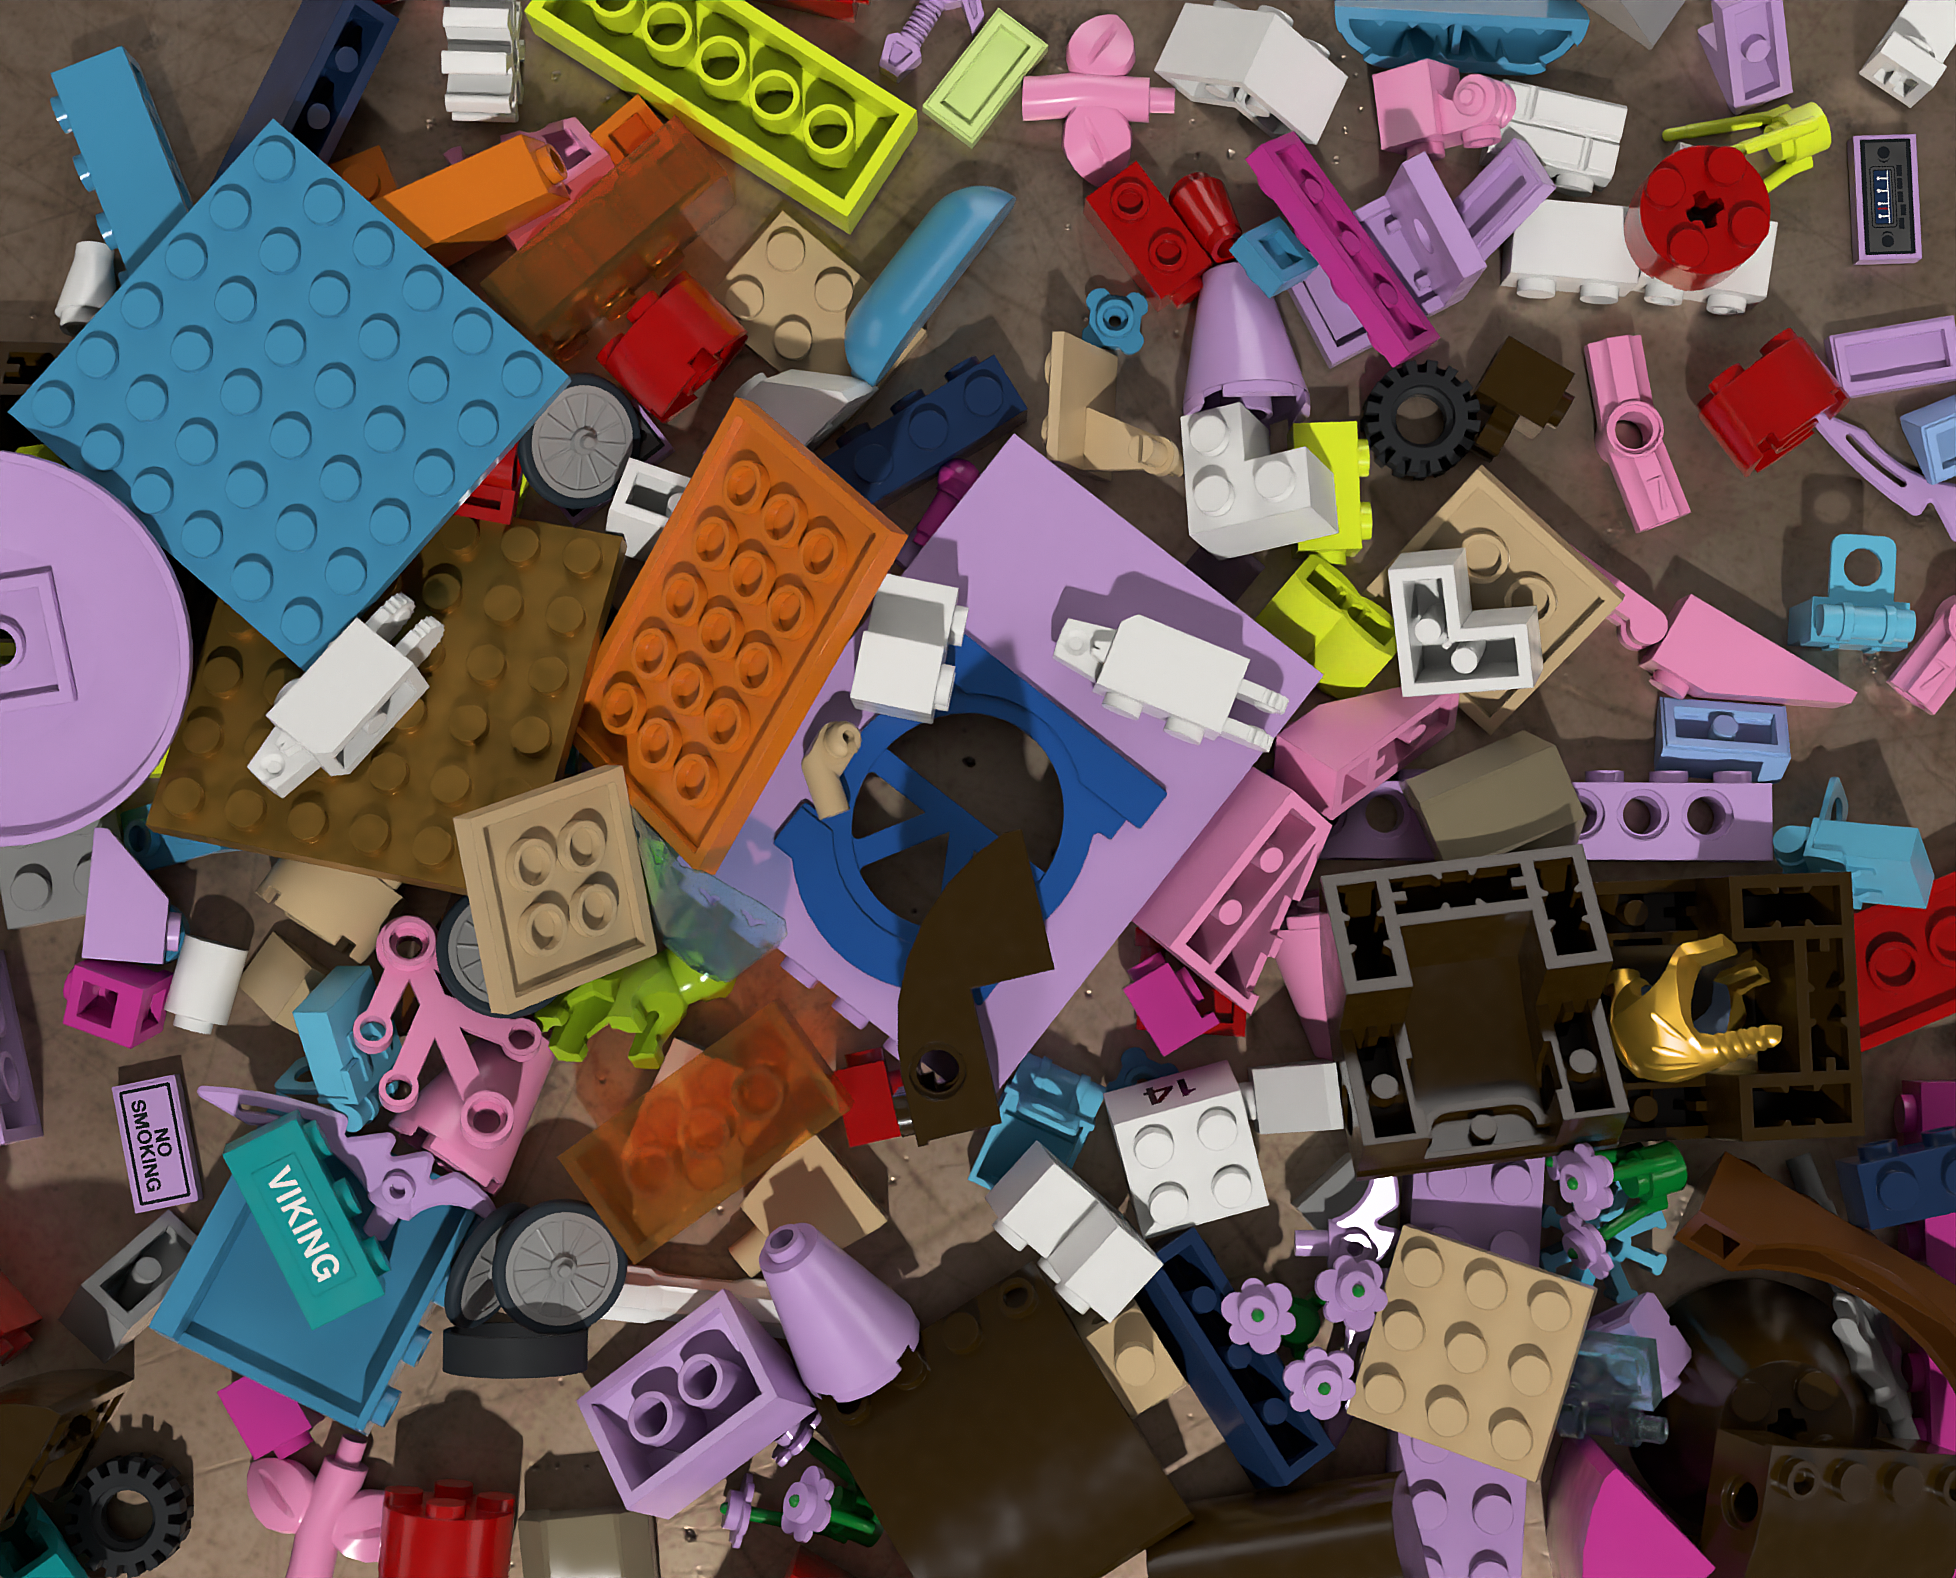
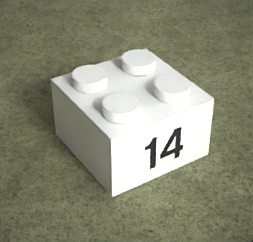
(1186, 1149)

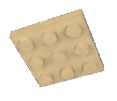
(1510, 564)
(555, 887)
(1472, 1351)

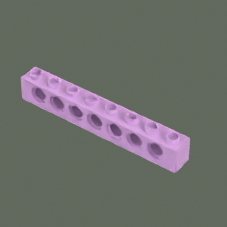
(1738, 834)

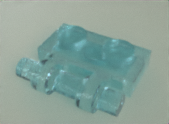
(1619, 1374)

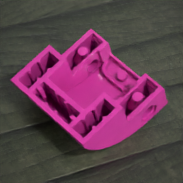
(1609, 1525)

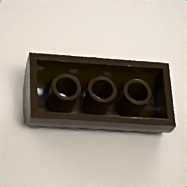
(1298, 1532)

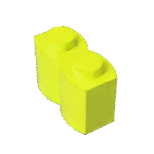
(1331, 627)

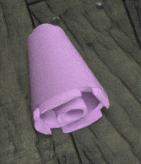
(1242, 352)
(835, 1314)

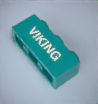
(307, 1217)

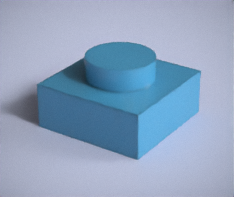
(1273, 257)

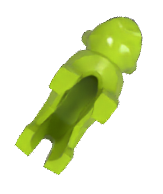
(637, 999)

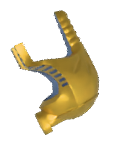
(1654, 1024)

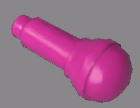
(953, 483)

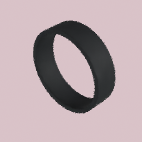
(512, 1352)

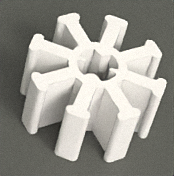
(483, 60)

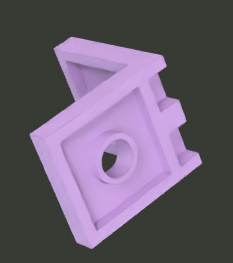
(1422, 243)

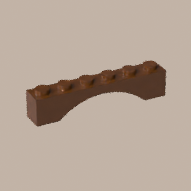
(1758, 1223)

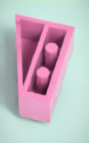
(1235, 886)

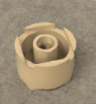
(334, 903)

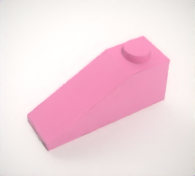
(1725, 660)
(1358, 744)

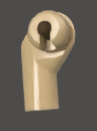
(825, 763)

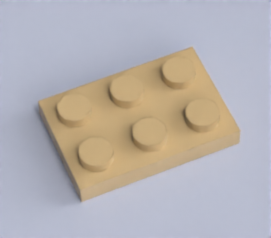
(797, 303)

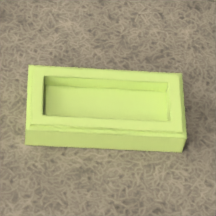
(985, 78)

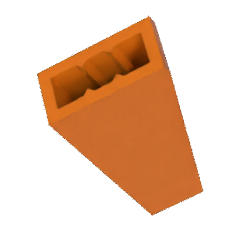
(479, 198)

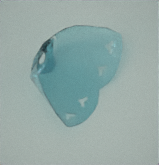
(691, 927)

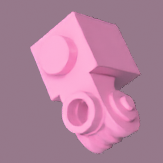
(1432, 110)

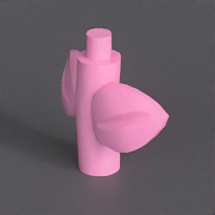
(1096, 98)
(321, 1511)

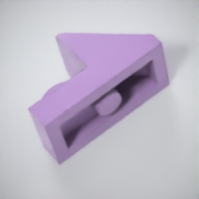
(1748, 51)

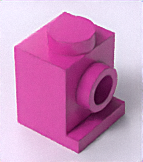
(116, 1000)
(1167, 1003)

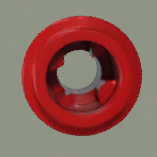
(1207, 213)

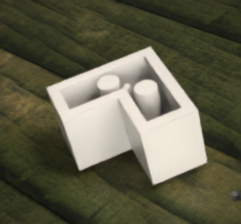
(1253, 65)
(1246, 496)
(1448, 645)
(906, 649)
(1080, 1235)

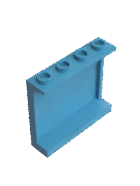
(244, 1316)

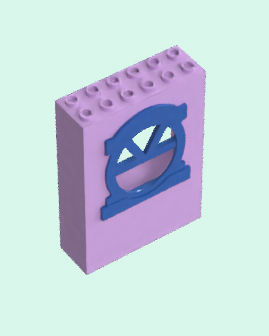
(1025, 559)

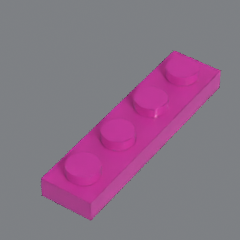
(1342, 248)

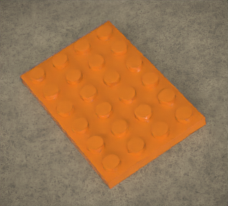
(732, 631)

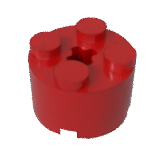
(1710, 183)
(673, 346)
(1772, 404)
(446, 1532)

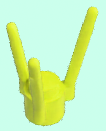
(1789, 136)

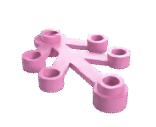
(440, 1020)

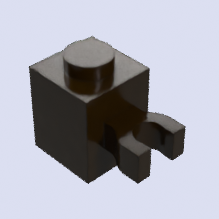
(1519, 393)

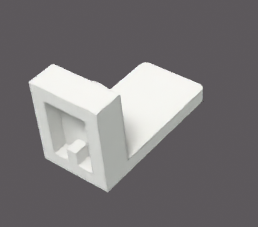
(1913, 50)

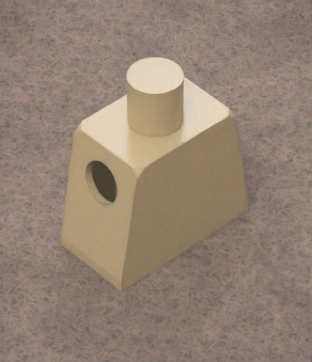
(808, 1188)
(1130, 1357)

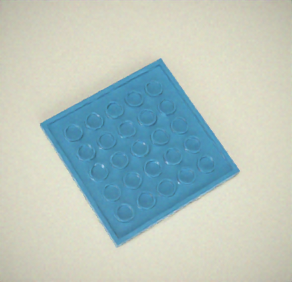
(291, 395)

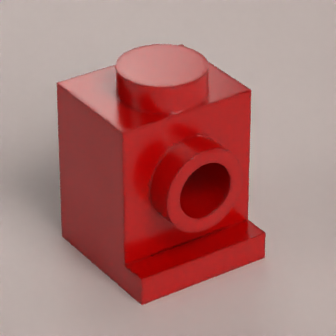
(873, 1090)

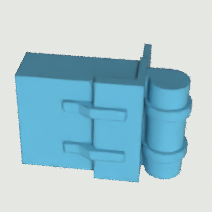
(1853, 614)
(1884, 860)
(340, 1070)
(1043, 1106)

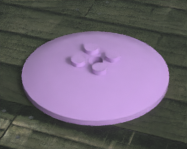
(96, 654)

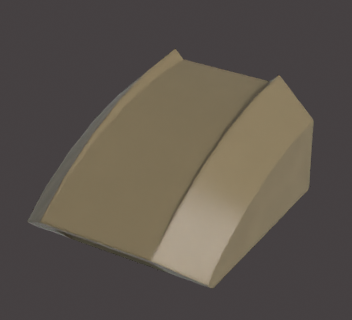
(1497, 800)
(588, 1543)

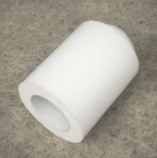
(204, 983)

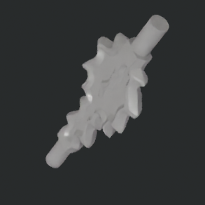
(1863, 1330)

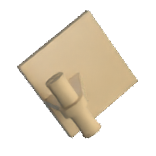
(1082, 422)

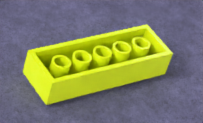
(744, 91)

